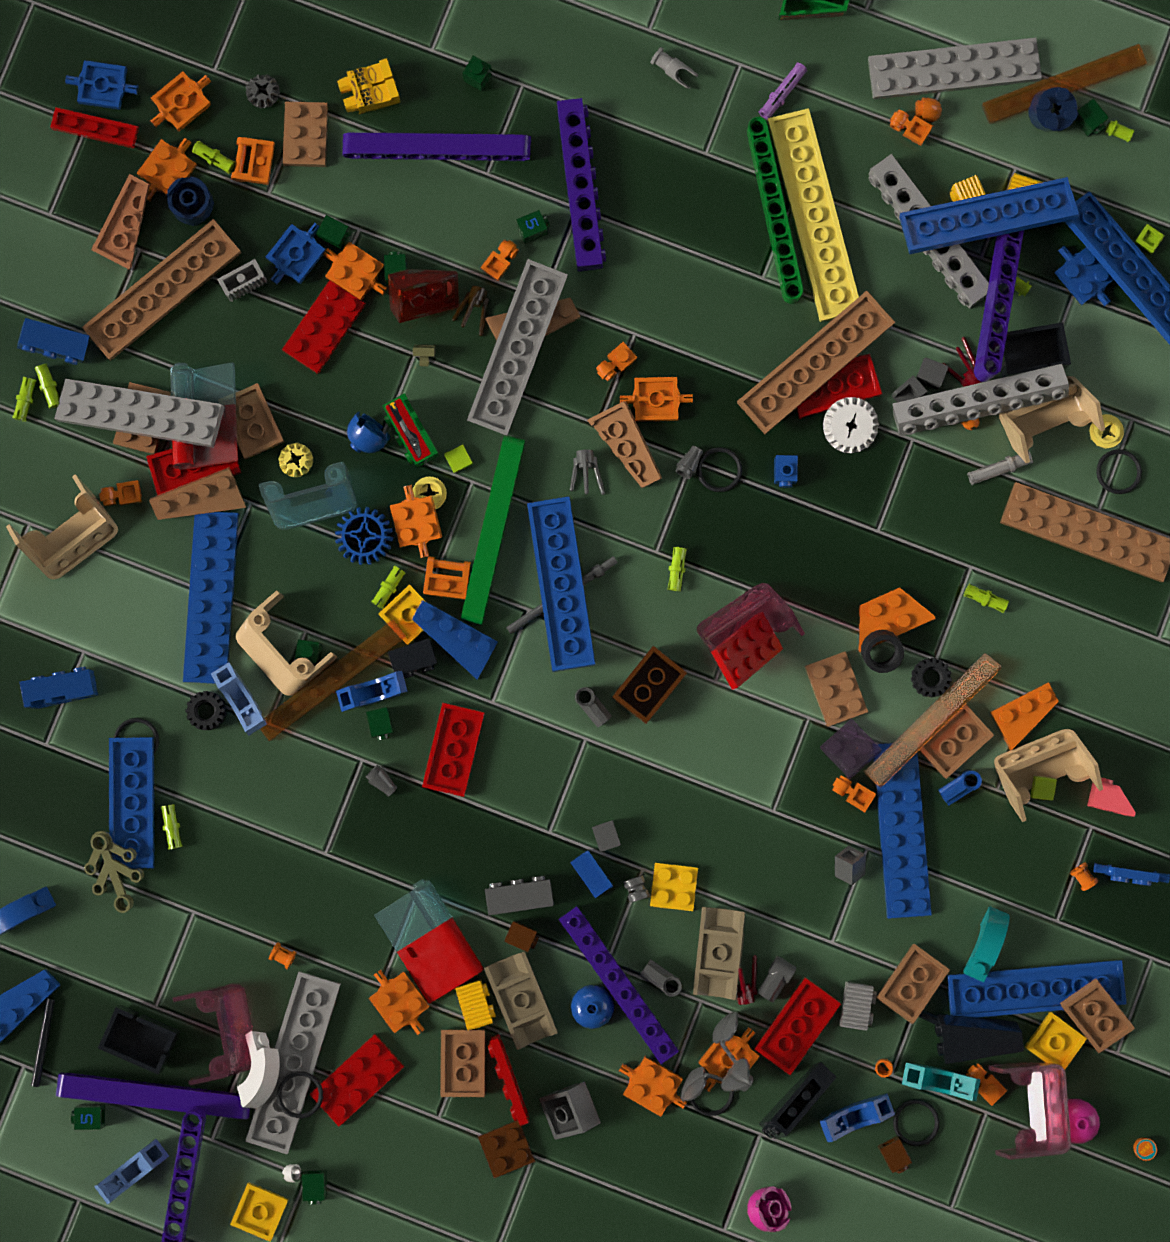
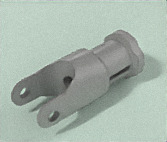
(671, 66)

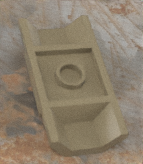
(719, 952)
(520, 1000)

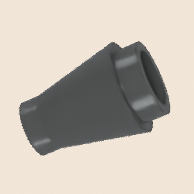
(688, 464)
(380, 779)

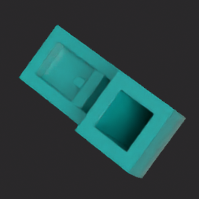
(989, 944)
(941, 1081)

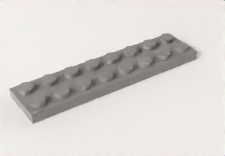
(954, 68)
(517, 347)
(139, 413)
(298, 1050)

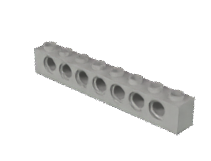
(904, 186)
(981, 400)

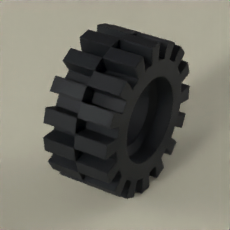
(940, 668)
(194, 704)

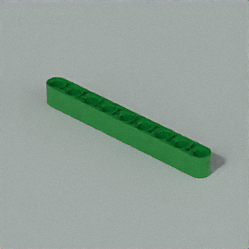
(774, 200)
(493, 530)

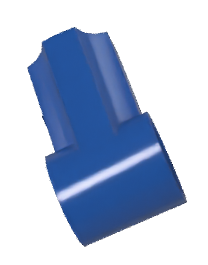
(958, 788)

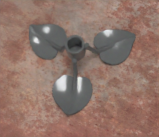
(736, 1077)

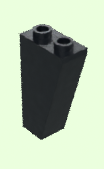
(976, 1038)
(797, 1102)

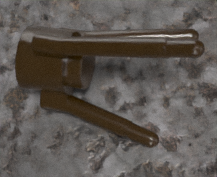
(475, 298)

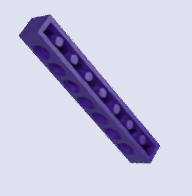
(575, 110)
(619, 985)

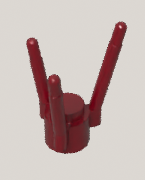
(970, 378)
(745, 993)

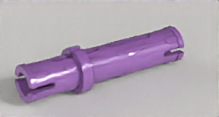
(797, 72)

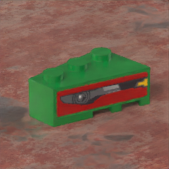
(812, 9)
(409, 431)

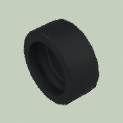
(886, 666)

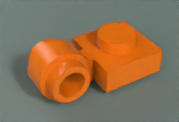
(915, 130)
(496, 263)
(620, 358)
(127, 493)
(858, 796)
(989, 1086)

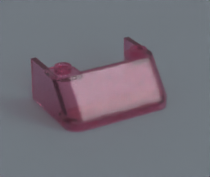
(738, 612)
(233, 1022)
(1047, 1110)

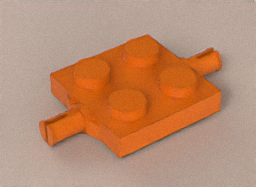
(181, 101)
(165, 166)
(355, 271)
(656, 399)
(416, 521)
(399, 1002)
(718, 1062)
(652, 1086)

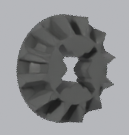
(262, 100)

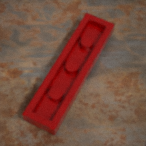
(94, 127)

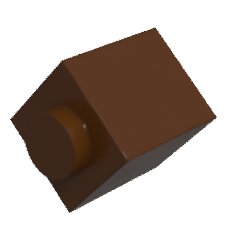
(521, 936)
(895, 1155)

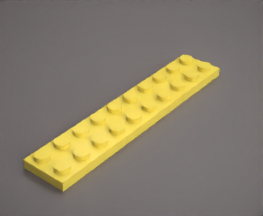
(813, 213)

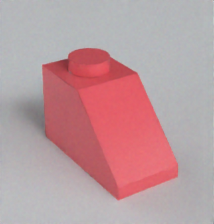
(1110, 799)

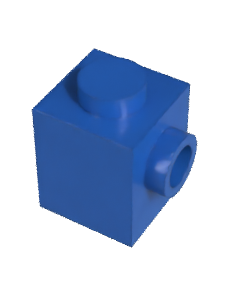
(785, 470)

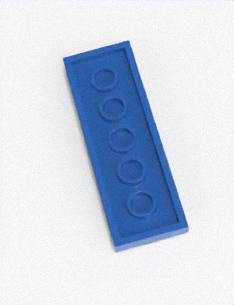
(132, 798)

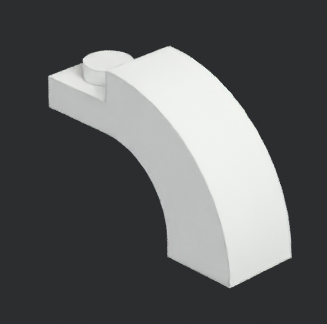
(263, 1071)

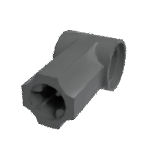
(594, 708)
(778, 974)
(659, 977)

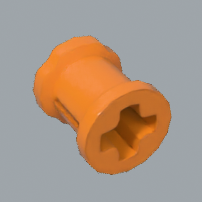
(1084, 876)
(282, 955)

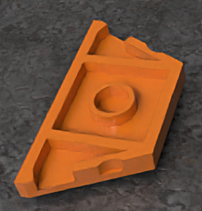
(891, 612)

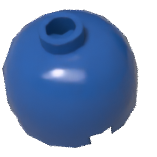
(366, 434)
(595, 996)

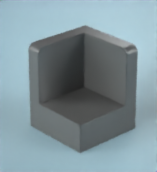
(931, 373)
(909, 390)
(606, 836)
(850, 865)

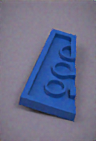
(461, 641)
(23, 1000)

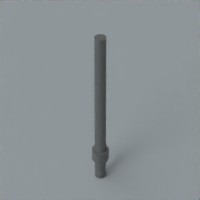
(596, 572)

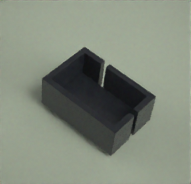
(1035, 349)
(139, 1039)

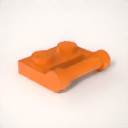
(260, 161)
(446, 585)

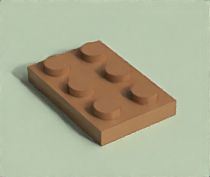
(305, 134)
(255, 423)
(139, 442)
(836, 689)
(956, 742)
(913, 983)
(1097, 1015)
(462, 1063)

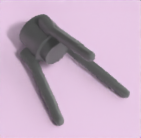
(585, 460)

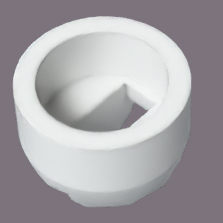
(292, 1173)

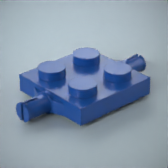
(102, 85)
(295, 254)
(1084, 276)
(1137, 877)

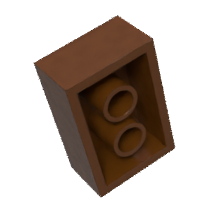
(649, 685)

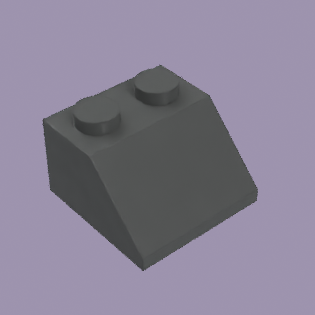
(570, 1111)

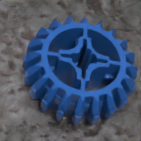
(345, 533)

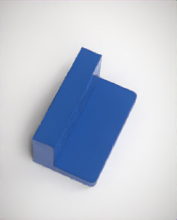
(591, 874)

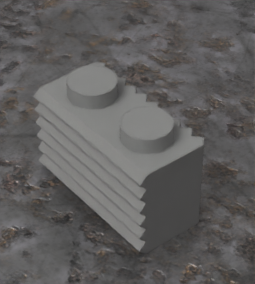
(242, 280)
(857, 1006)

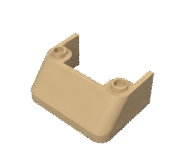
(1029, 421)
(70, 541)
(285, 676)
(1046, 757)

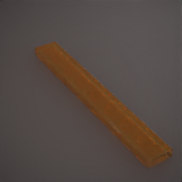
(1073, 80)
(332, 679)
(933, 720)

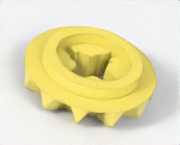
(1116, 431)
(305, 462)
(436, 486)

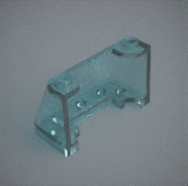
(311, 504)

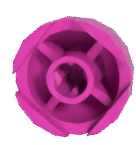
(1083, 1121)
(769, 1209)

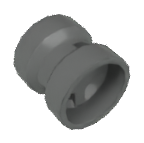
(632, 885)

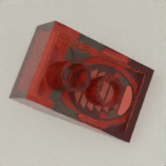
(422, 293)

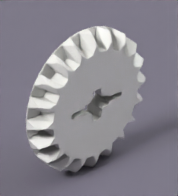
(843, 412)

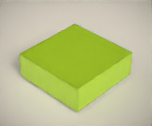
(1149, 239)
(458, 459)
(1043, 788)

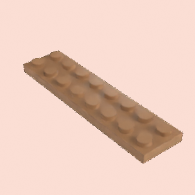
(161, 290)
(815, 362)
(1087, 532)

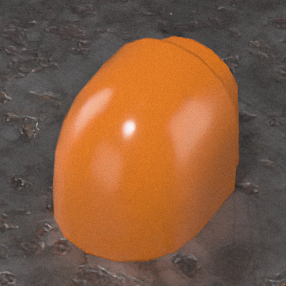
(928, 109)

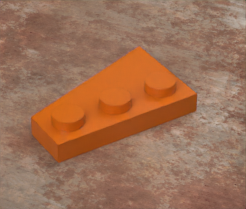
(1024, 713)

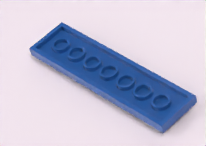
(988, 215)
(1123, 262)
(561, 584)
(210, 595)
(903, 842)
(1030, 988)

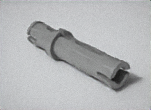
(998, 468)

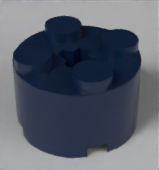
(1064, 113)
(192, 189)

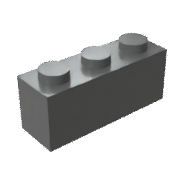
(519, 895)

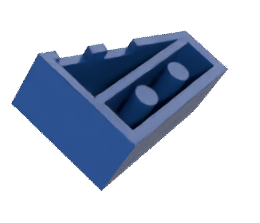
(52, 341)
(58, 688)

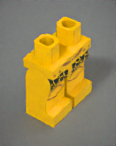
(371, 87)

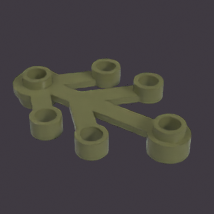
(113, 868)

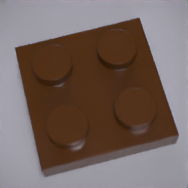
(506, 1149)

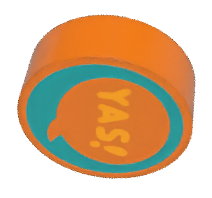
(1145, 1149)

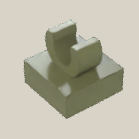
(424, 352)

